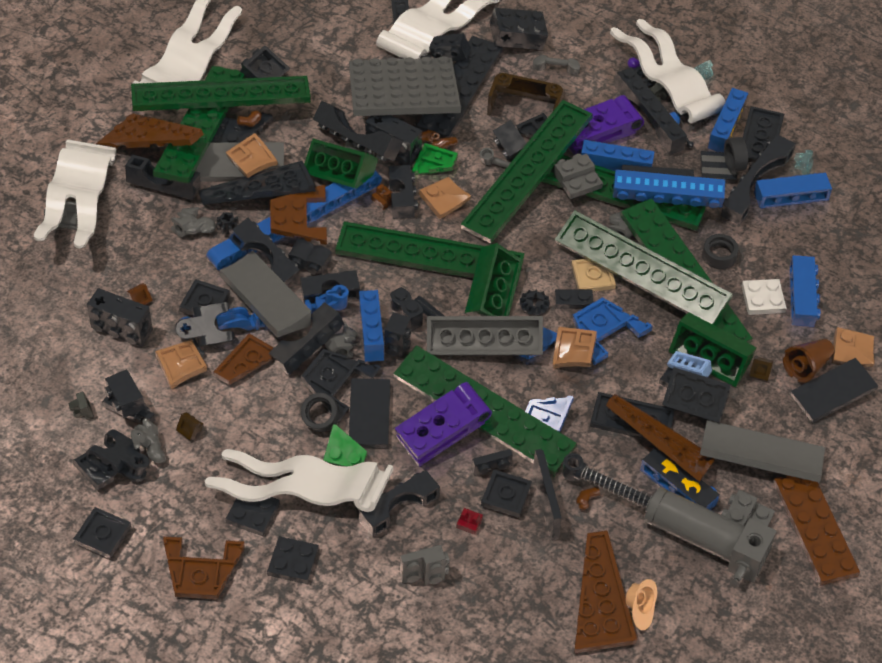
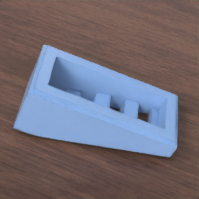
(702, 365)

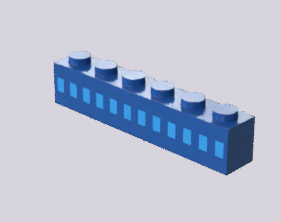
(669, 188)

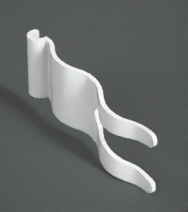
(417, 26)
(186, 59)
(682, 82)
(79, 175)
(311, 480)

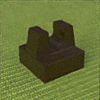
(761, 368)
(189, 426)

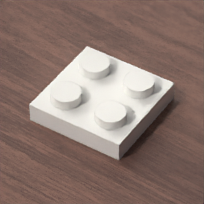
(763, 296)

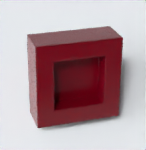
(469, 521)

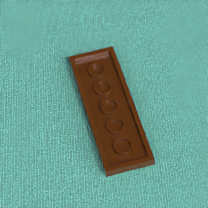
(816, 529)

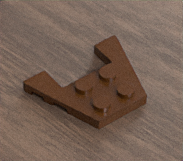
(289, 215)
(200, 576)

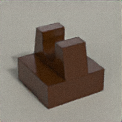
(382, 196)
(140, 294)

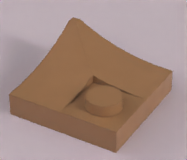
(251, 156)
(444, 197)
(852, 345)
(574, 347)
(180, 362)

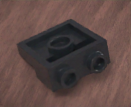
(263, 65)

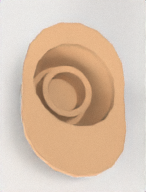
(641, 602)

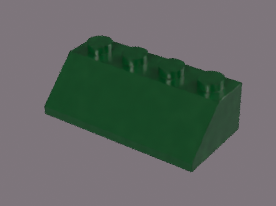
(339, 164)
(493, 282)
(727, 353)

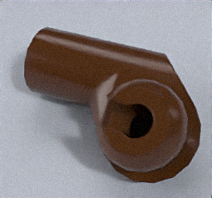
(251, 120)
(430, 136)
(446, 142)
(585, 495)

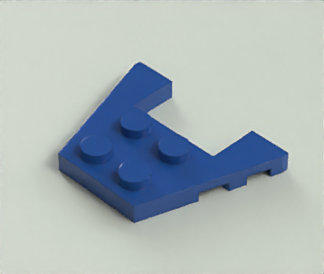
(606, 319)

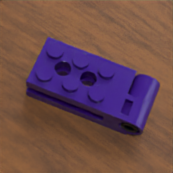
(610, 122)
(442, 423)

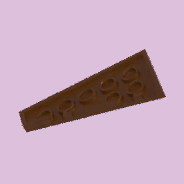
(143, 131)
(665, 439)
(603, 611)

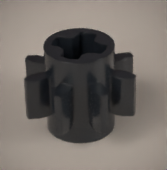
(226, 222)

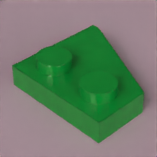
(434, 160)
(343, 449)

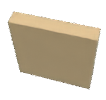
(591, 276)

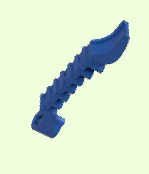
(240, 318)

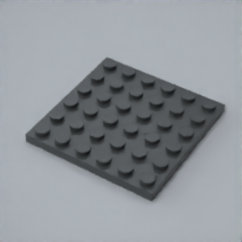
(403, 86)

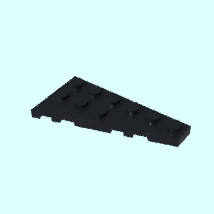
(273, 182)

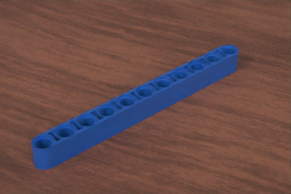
(336, 196)

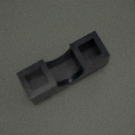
(402, 203)
(318, 285)

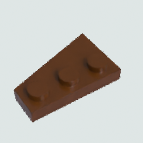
(244, 359)

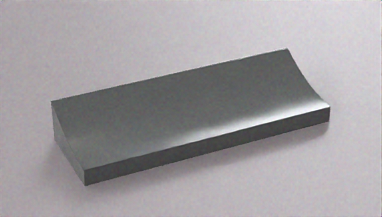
(218, 167)
(267, 295)
(485, 335)
(763, 451)

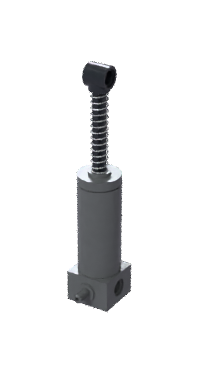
(739, 544)

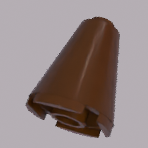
(807, 359)

